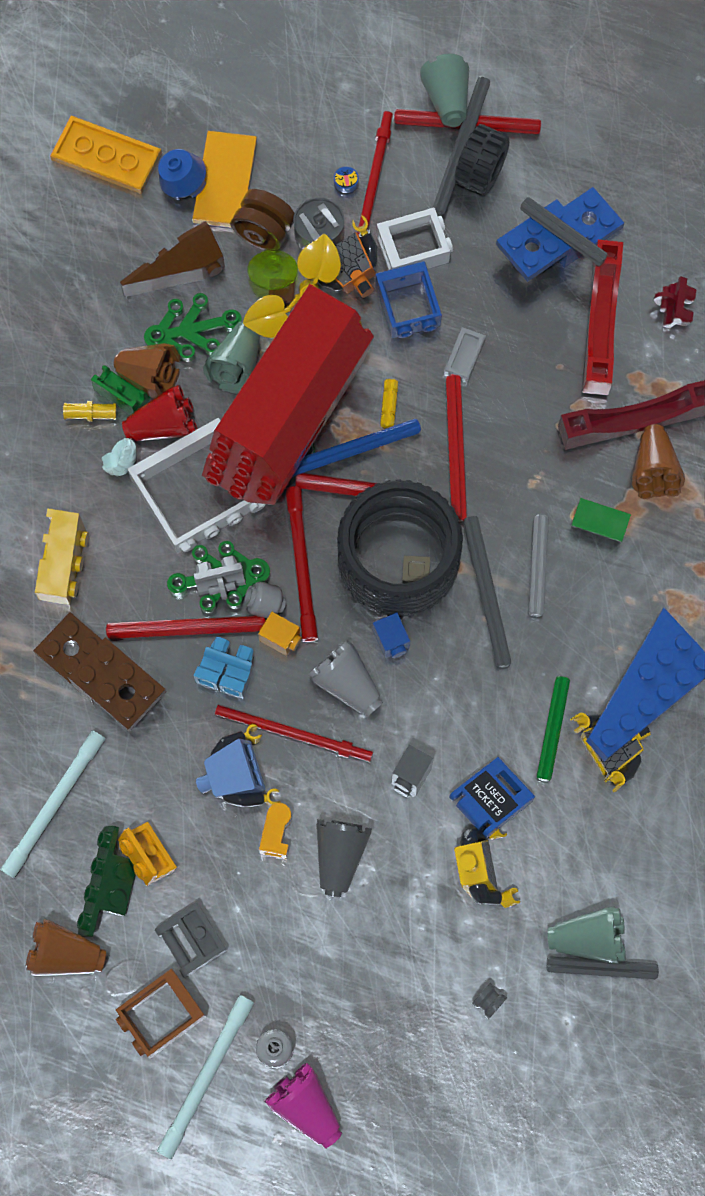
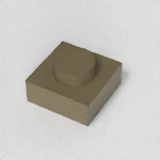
(415, 568)

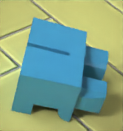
(224, 670)

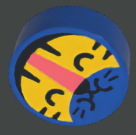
(346, 179)

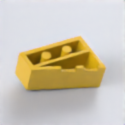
(61, 557)

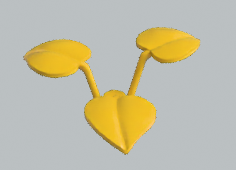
(315, 262)

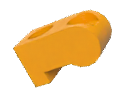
(276, 822)

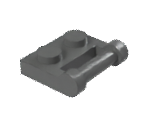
(199, 935)

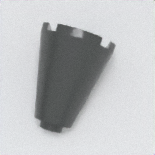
(339, 854)

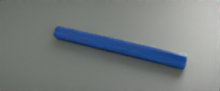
(358, 445)

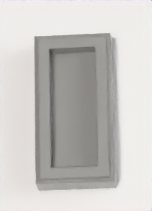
(465, 354)

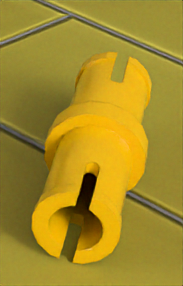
(89, 411)

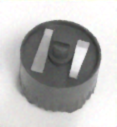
(316, 218)

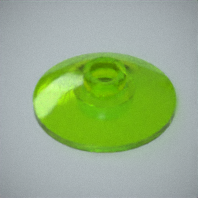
(272, 270)

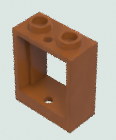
(127, 1024)

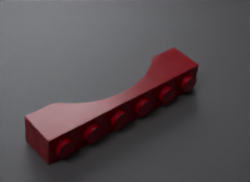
(597, 425)

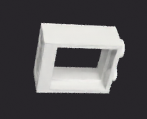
(432, 258)

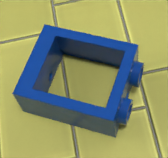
(401, 278)

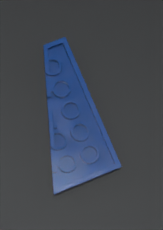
(656, 679)

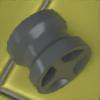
(489, 1001)

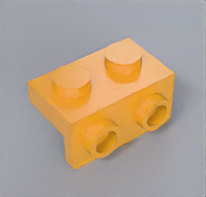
(146, 853)

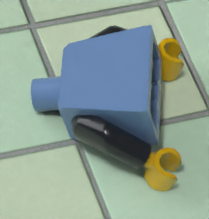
(235, 771)

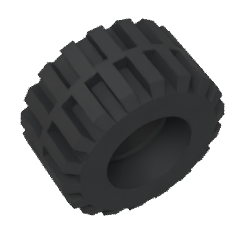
(482, 159)

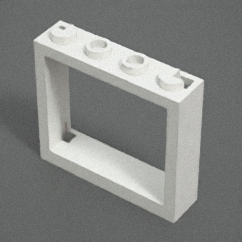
(164, 459)

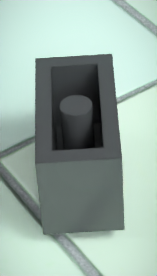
(411, 771)

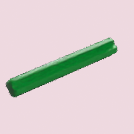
(553, 728)

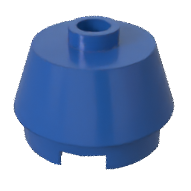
(181, 174)

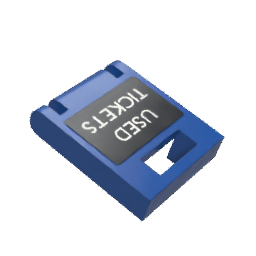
(489, 799)

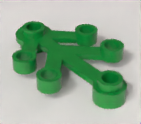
(189, 329)
(247, 566)

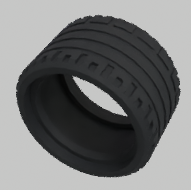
(399, 499)

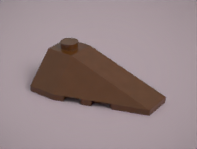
(188, 261)

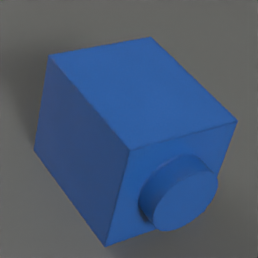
(391, 636)

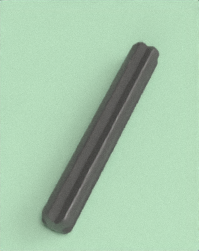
(563, 231)
(600, 968)

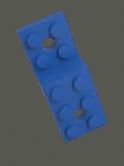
(552, 247)

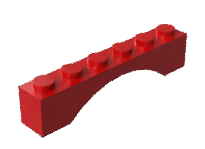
(601, 323)

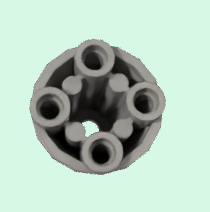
(347, 679)

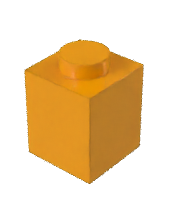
(280, 634)

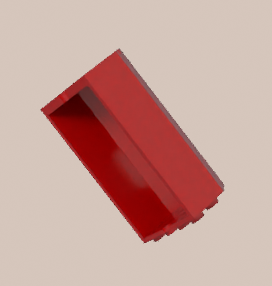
(287, 399)

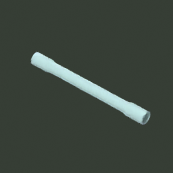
(20, 853)
(176, 1132)

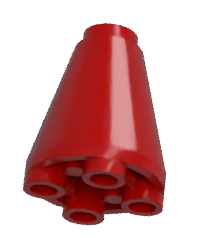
(162, 417)

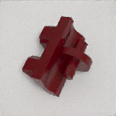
(672, 303)

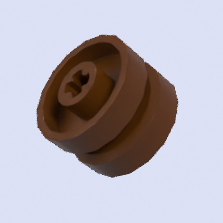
(262, 220)

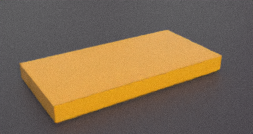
(106, 154)
(227, 178)

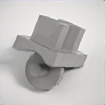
(219, 579)

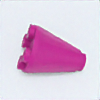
(305, 1106)

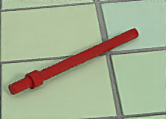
(382, 137)
(344, 748)

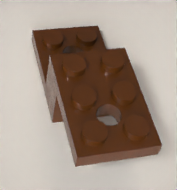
(100, 671)

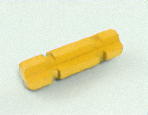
(389, 403)

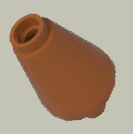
(657, 465)
(62, 952)

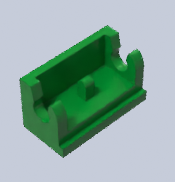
(119, 391)
(601, 520)

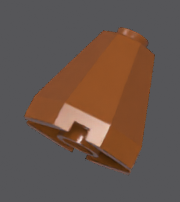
(149, 367)

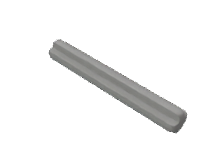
(538, 566)

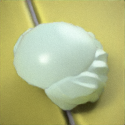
(121, 458)

